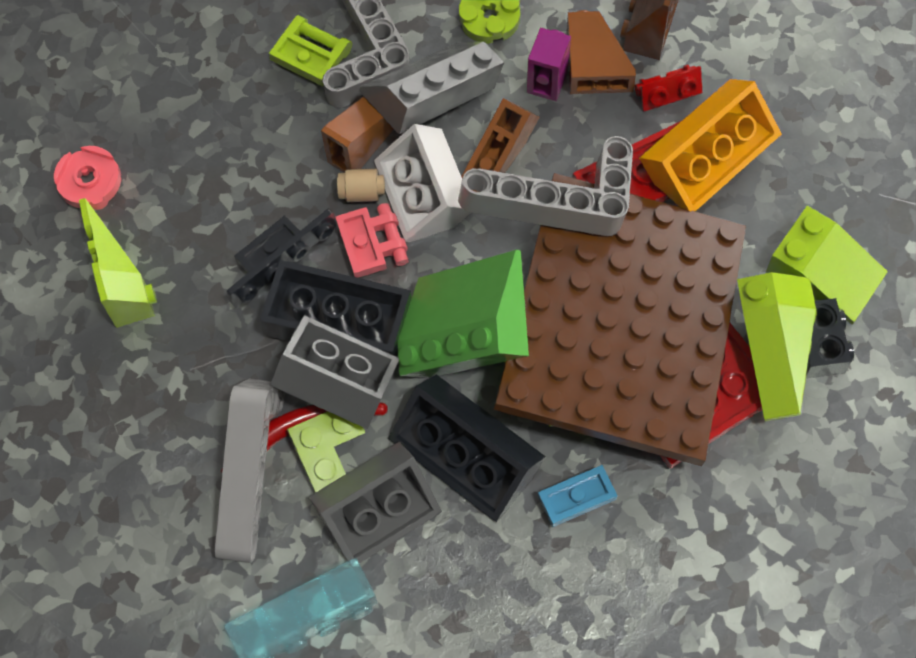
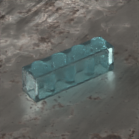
(303, 613)

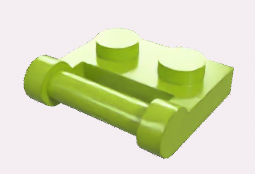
(305, 56)

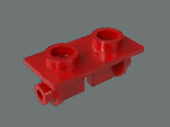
(669, 89)

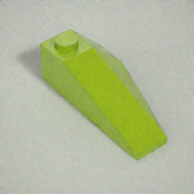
(116, 277)
(779, 328)

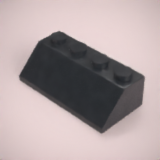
(466, 446)

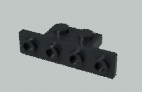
(276, 243)

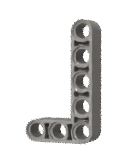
(375, 62)
(593, 204)
(244, 461)

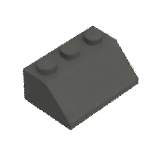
(376, 503)

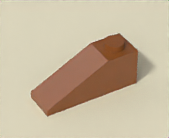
(503, 138)

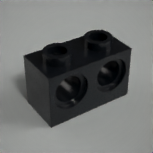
(829, 338)

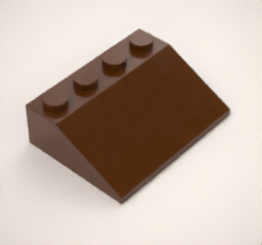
(648, 27)

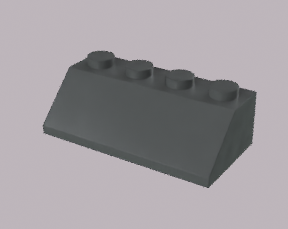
(434, 84)

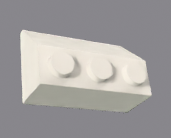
(422, 182)

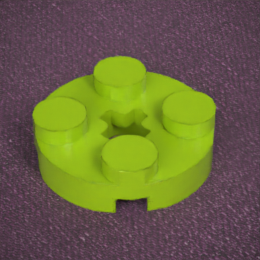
(492, 28)

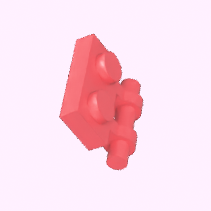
(361, 243)

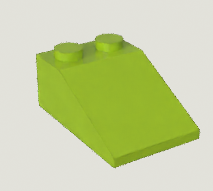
(831, 260)

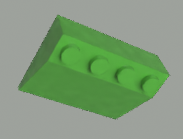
(465, 318)

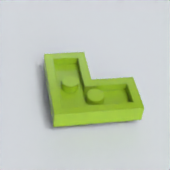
(316, 445)

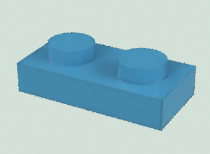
(577, 496)

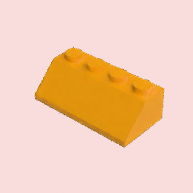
(711, 144)

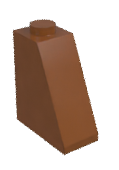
(596, 56)
(354, 136)

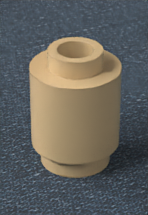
(360, 185)

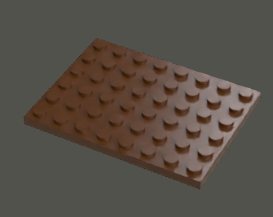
(628, 329)

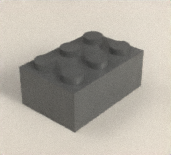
(334, 371)

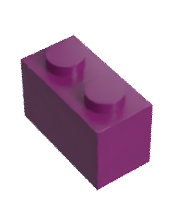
(548, 64)

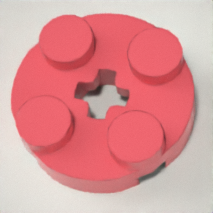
(99, 190)

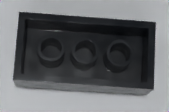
(343, 302)

